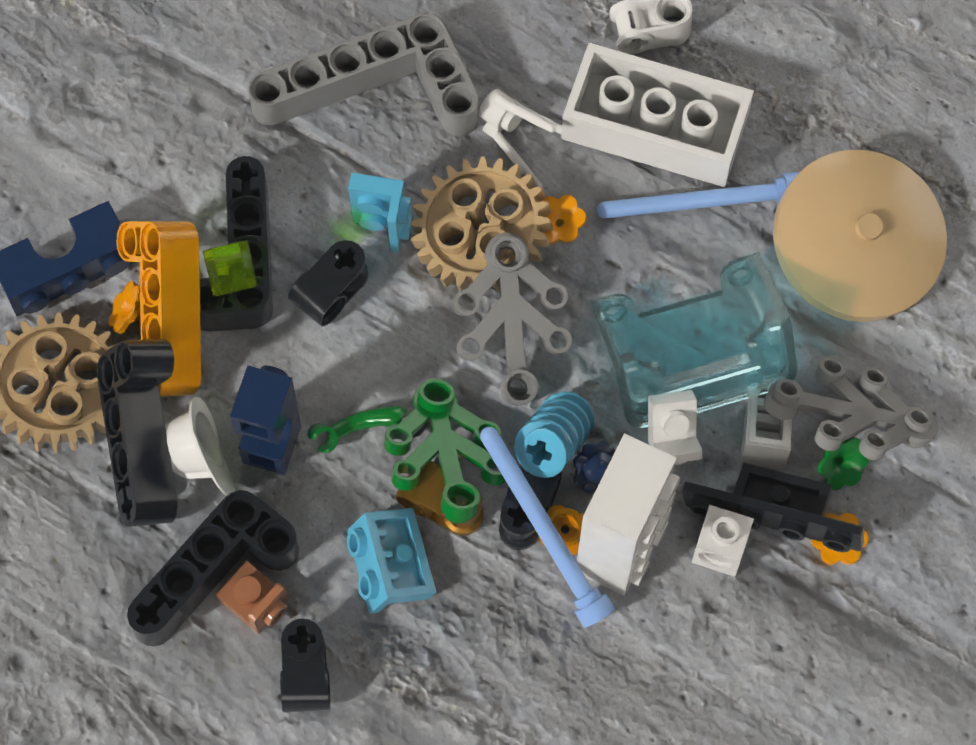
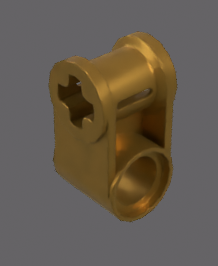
(427, 498)

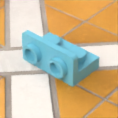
(380, 205)
(390, 558)

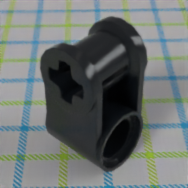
(326, 287)
(511, 511)
(304, 675)

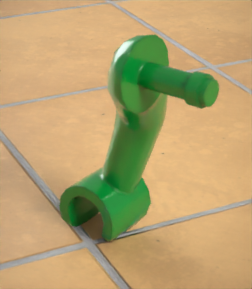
(358, 421)

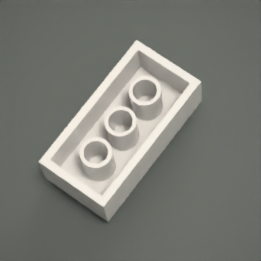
(656, 114)
(627, 515)

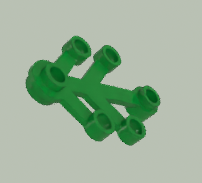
(437, 403)

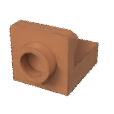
(254, 598)

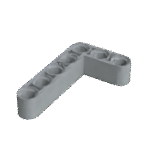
(371, 72)

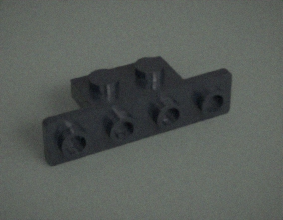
(781, 503)

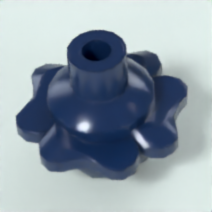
(591, 465)

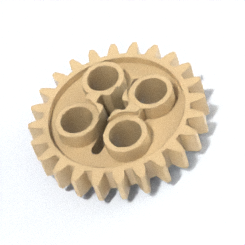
(444, 218)
(23, 366)

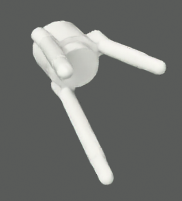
(505, 114)

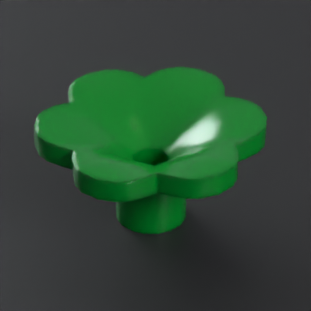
(843, 465)

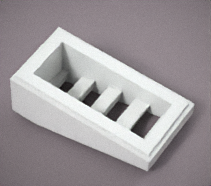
(764, 447)

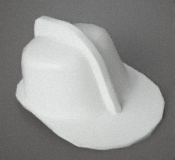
(196, 447)

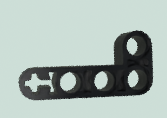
(229, 312)
(136, 429)
(207, 572)

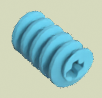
(554, 434)

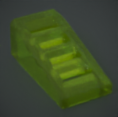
(230, 268)

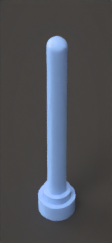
(696, 199)
(590, 603)

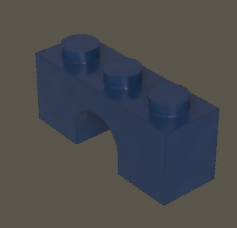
(35, 280)
(266, 418)

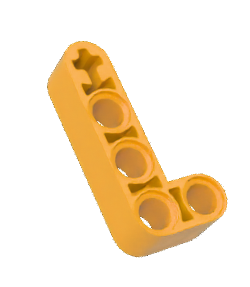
(168, 293)

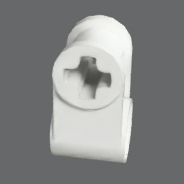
(649, 24)

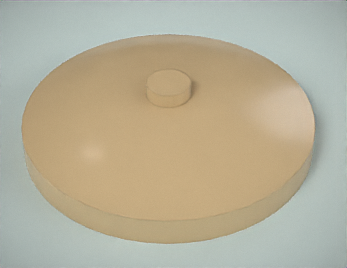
(860, 235)

